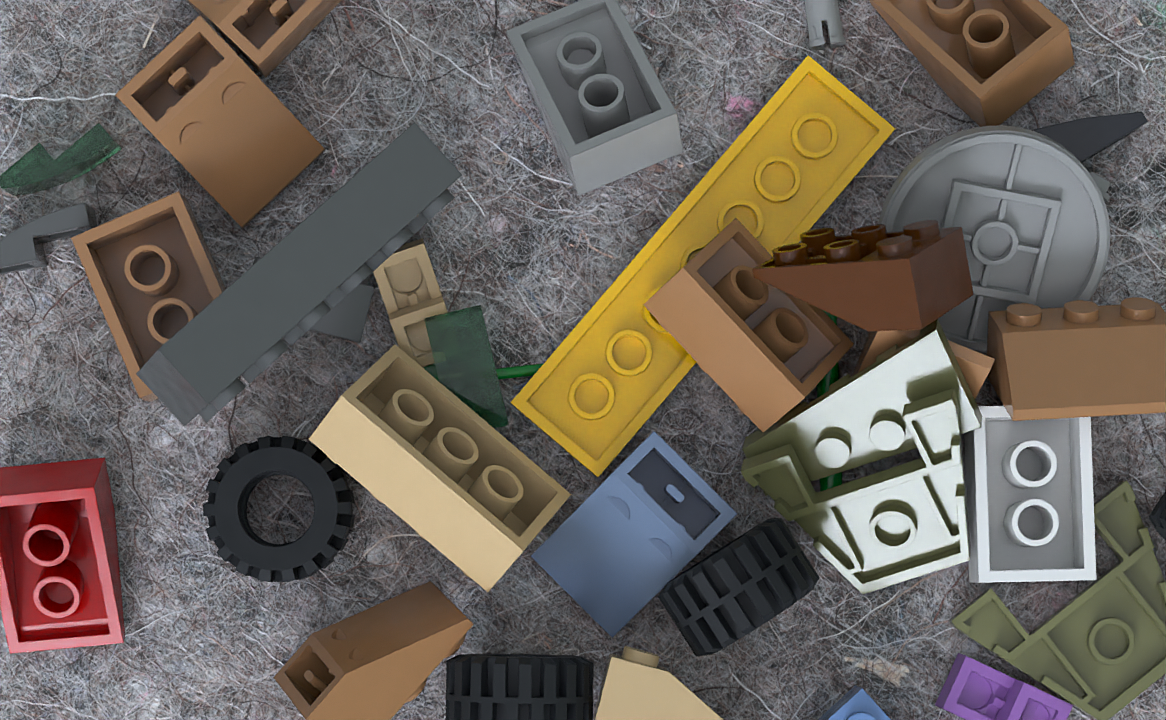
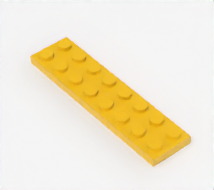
(777, 185)

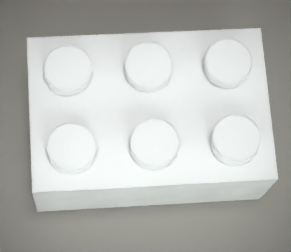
(1030, 499)

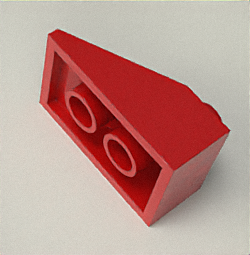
(59, 557)

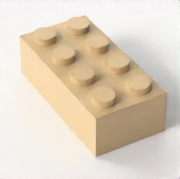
(439, 467)

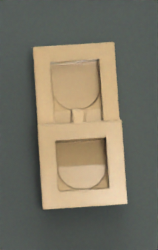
(409, 297)

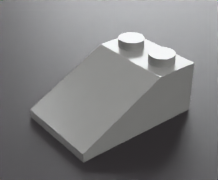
(596, 92)

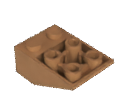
(264, 28)
(220, 121)
(374, 658)

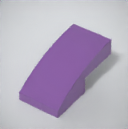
(987, 694)

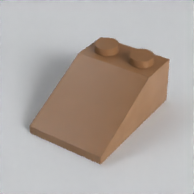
(983, 51)

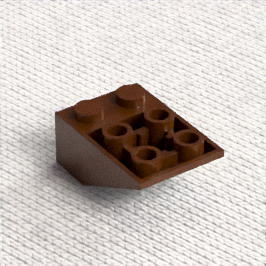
(875, 274)

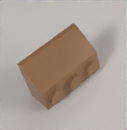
(745, 333)
(1079, 359)

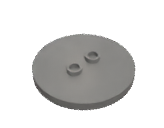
(1026, 220)

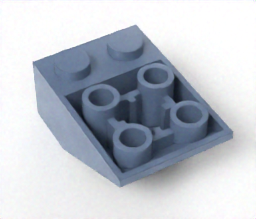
(633, 534)

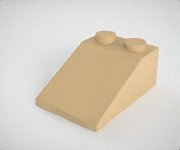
(642, 690)

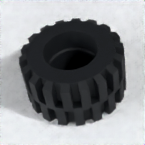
(229, 500)
(739, 587)
(519, 687)

